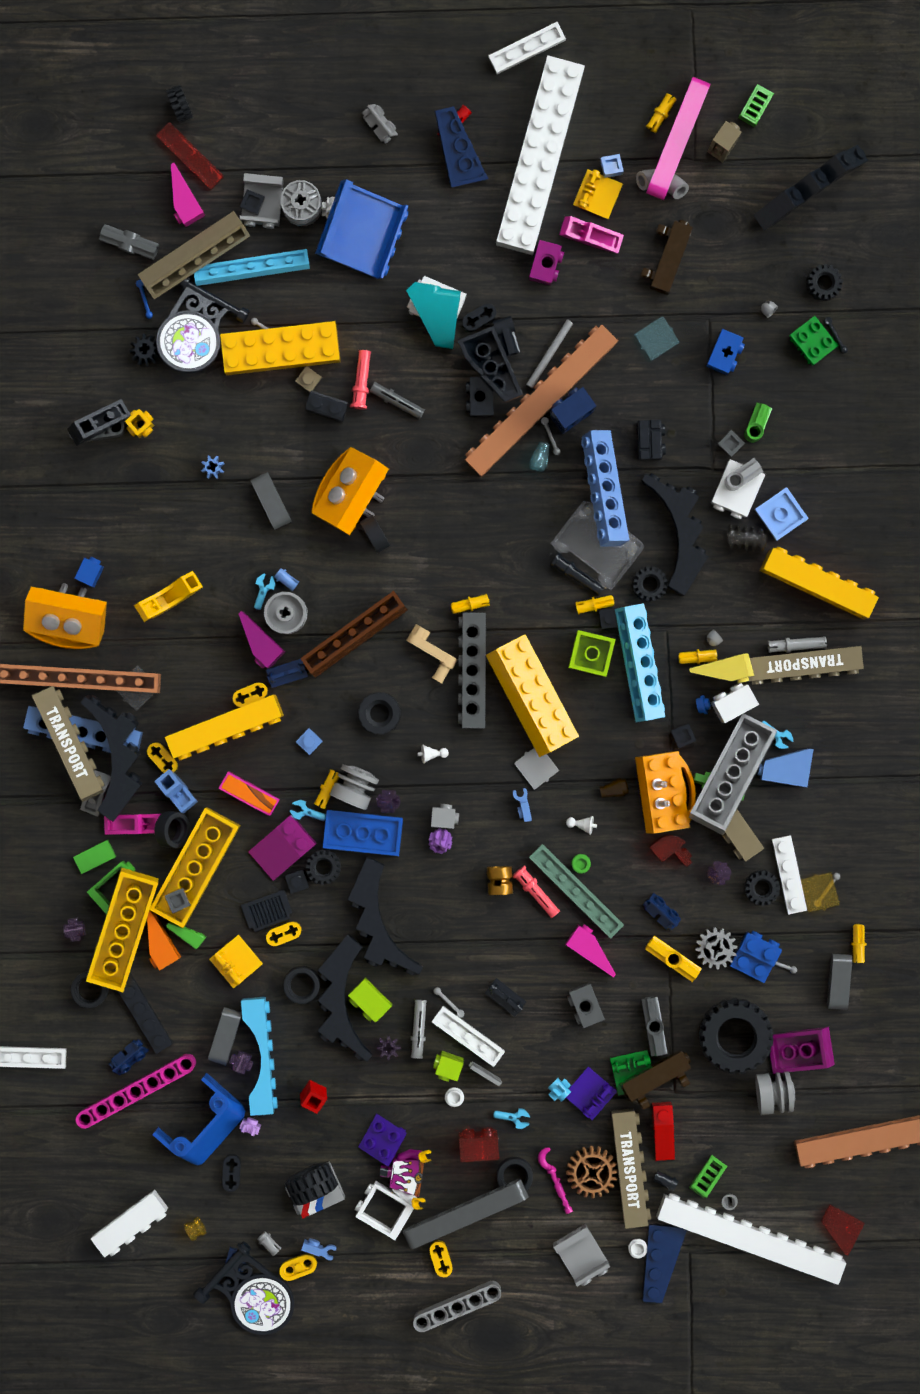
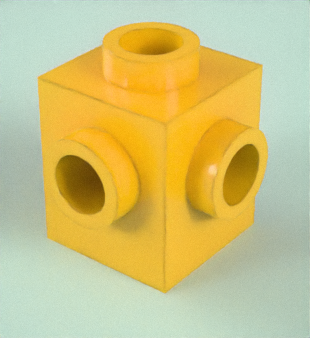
(135, 418)

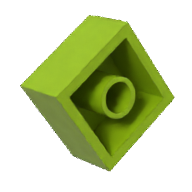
(591, 653)

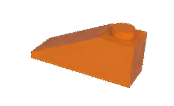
(160, 945)

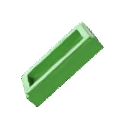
(94, 856)

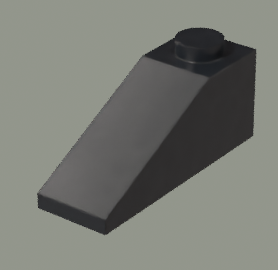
(98, 422)

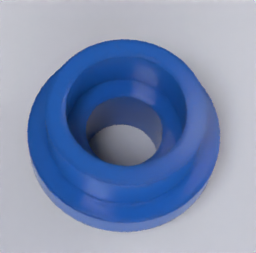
(703, 704)

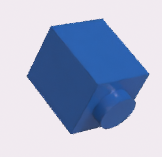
(89, 571)

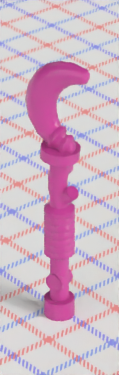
(551, 1170)

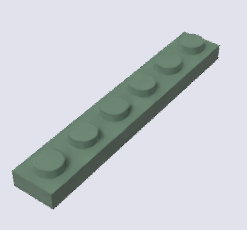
(576, 891)

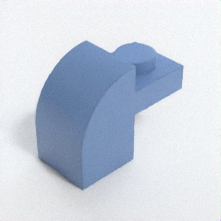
(176, 790)

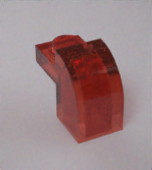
(670, 844)

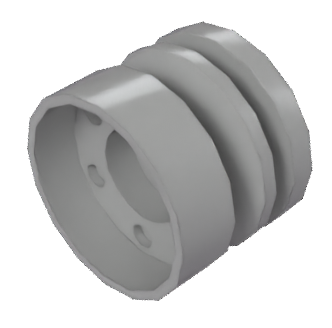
(301, 214)
(354, 786)
(774, 1093)

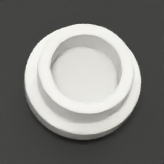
(454, 1097)
(637, 1248)

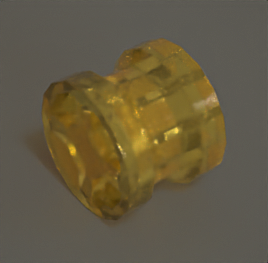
(195, 1229)

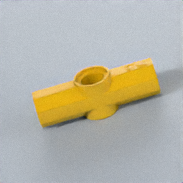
(683, 965)

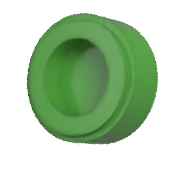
(581, 863)

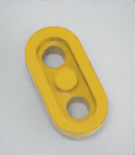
(298, 1266)

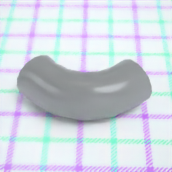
(677, 188)

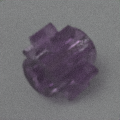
(388, 801)
(719, 873)
(74, 929)
(384, 1050)
(241, 1062)

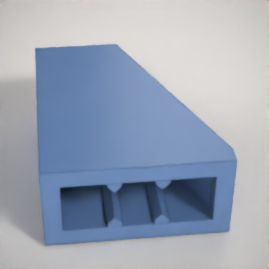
(788, 768)

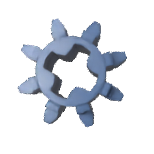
(207, 465)

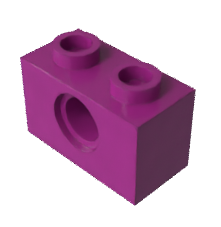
(546, 251)

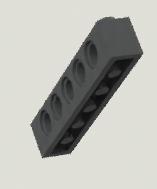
(478, 621)

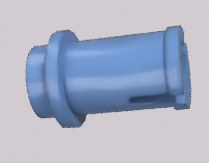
(286, 579)

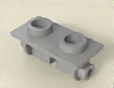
(385, 127)

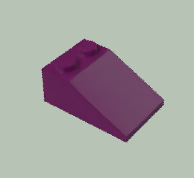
(261, 644)
(282, 847)
(802, 1050)

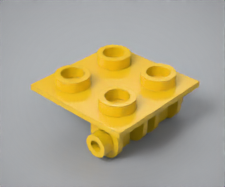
(597, 194)
(236, 961)

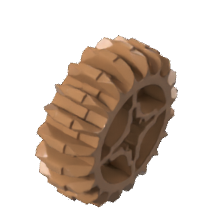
(602, 1185)

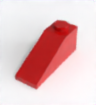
(663, 1131)

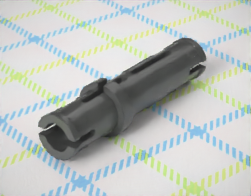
(377, 389)

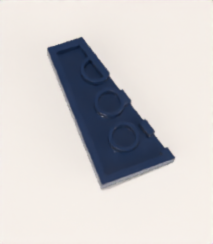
(459, 155)
(661, 1256)

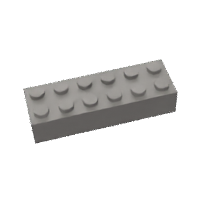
(732, 774)

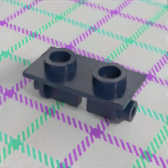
(286, 673)
(669, 917)
(122, 1064)

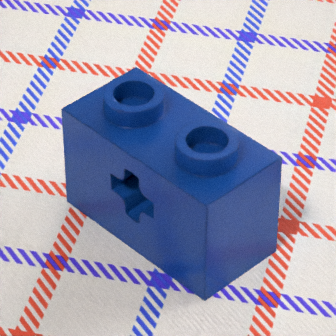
(717, 360)

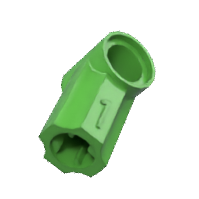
(758, 421)

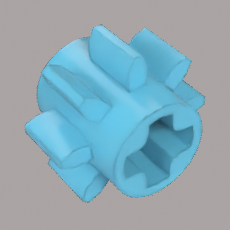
(559, 1089)

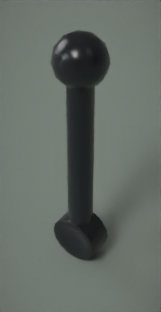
(828, 321)

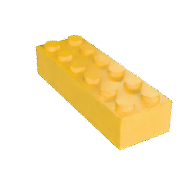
(280, 348)
(818, 583)
(532, 695)
(227, 725)
(196, 864)
(122, 929)

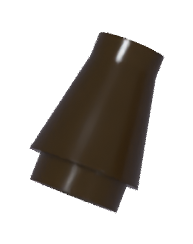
(615, 789)

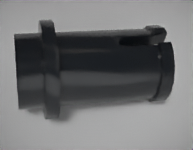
(665, 1180)

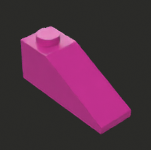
(184, 201)
(586, 945)

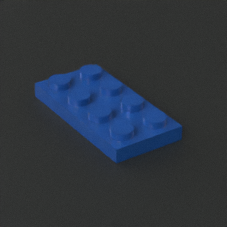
(362, 832)

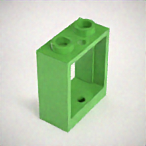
(94, 892)

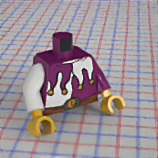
(407, 1175)

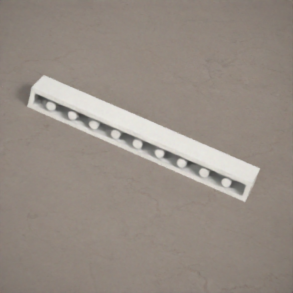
(751, 1239)

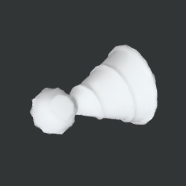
(428, 753)
(585, 824)

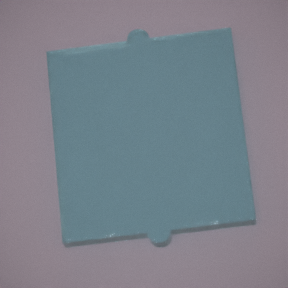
(657, 338)

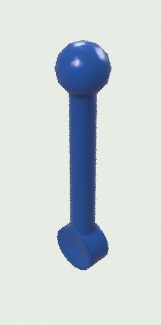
(139, 284)

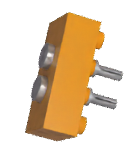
(348, 490)
(64, 618)
(665, 791)

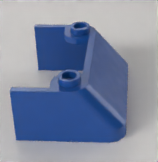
(229, 1114)

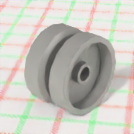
(274, 613)

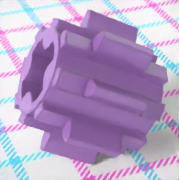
(440, 840)

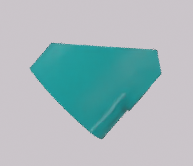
(437, 310)

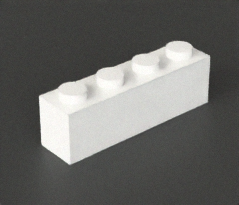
(130, 1223)

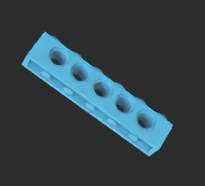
(633, 656)

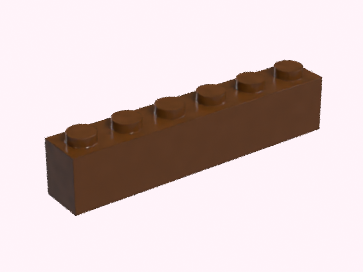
(354, 634)

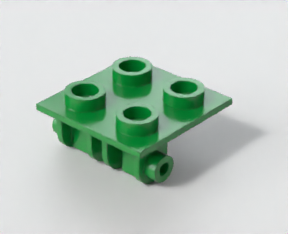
(813, 340)
(629, 1065)

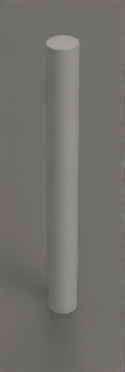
(549, 354)

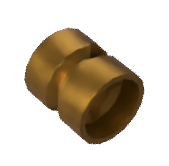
(499, 873)

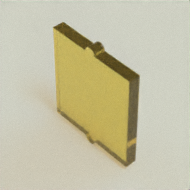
(820, 892)

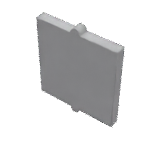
(536, 768)
(485, 1073)

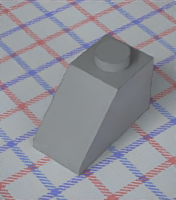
(93, 804)

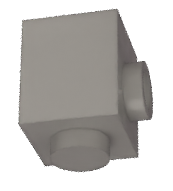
(444, 816)

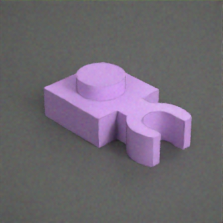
(250, 1126)

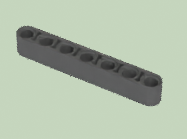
(465, 1214)

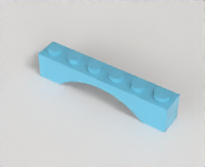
(255, 1016)

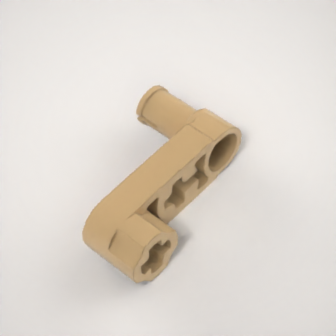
(418, 638)

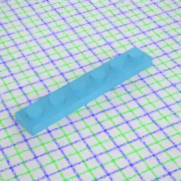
(252, 267)

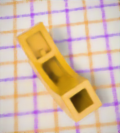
(168, 597)

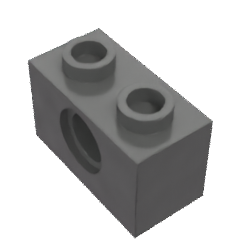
(594, 1013)

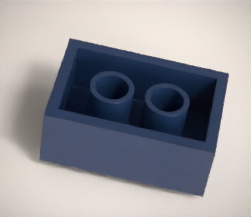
(572, 410)

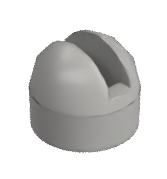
(768, 308)
(714, 638)
(725, 1201)

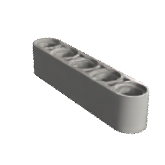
(462, 1298)

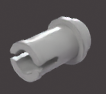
(269, 1243)

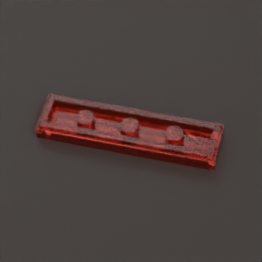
(189, 156)

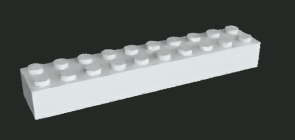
(540, 155)

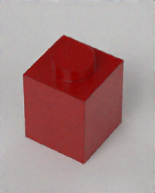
(313, 1096)

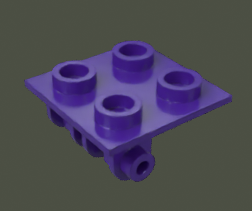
(590, 1093)
(382, 1140)

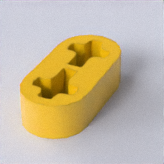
(247, 690)
(166, 755)
(286, 937)
(445, 1257)

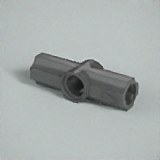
(129, 242)
(655, 1038)

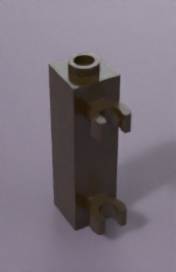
(671, 256)
(655, 1076)

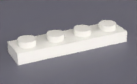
(527, 47)
(789, 874)
(468, 1036)
(32, 1057)

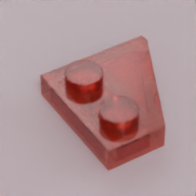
(842, 1227)

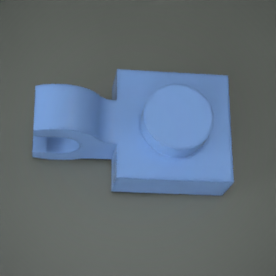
(524, 811)
(313, 1247)

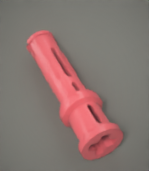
(360, 389)
(530, 884)

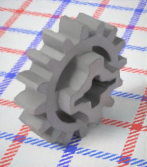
(708, 945)

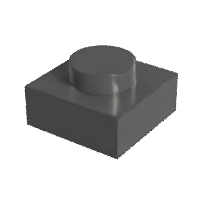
(731, 443)
(177, 900)

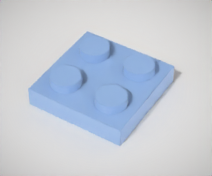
(781, 514)

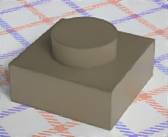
(308, 379)

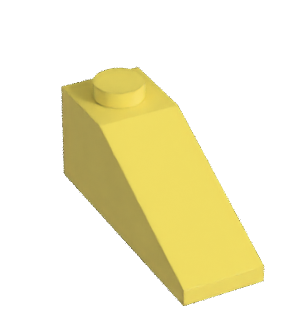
(729, 669)

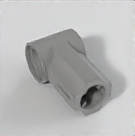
(744, 474)

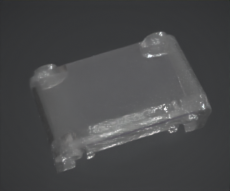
(581, 539)

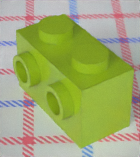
(369, 1000)
(448, 1066)

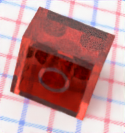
(478, 1145)

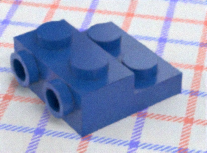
(756, 956)

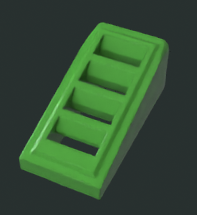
(748, 118)
(190, 936)
(693, 1186)

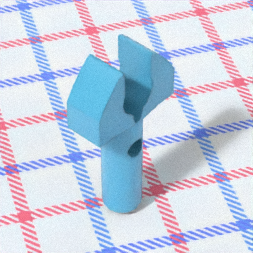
(263, 590)
(786, 733)
(308, 812)
(513, 1117)

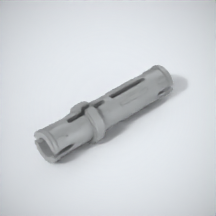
(797, 644)
(420, 1009)

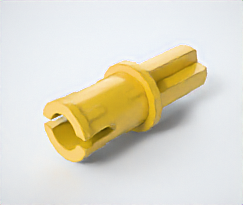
(470, 604)
(594, 604)
(697, 656)
(858, 943)

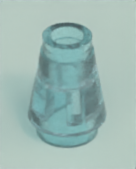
(540, 457)

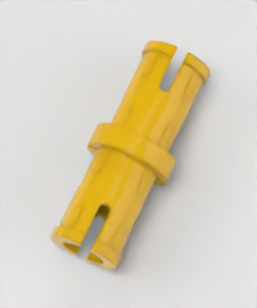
(661, 113)
(326, 789)

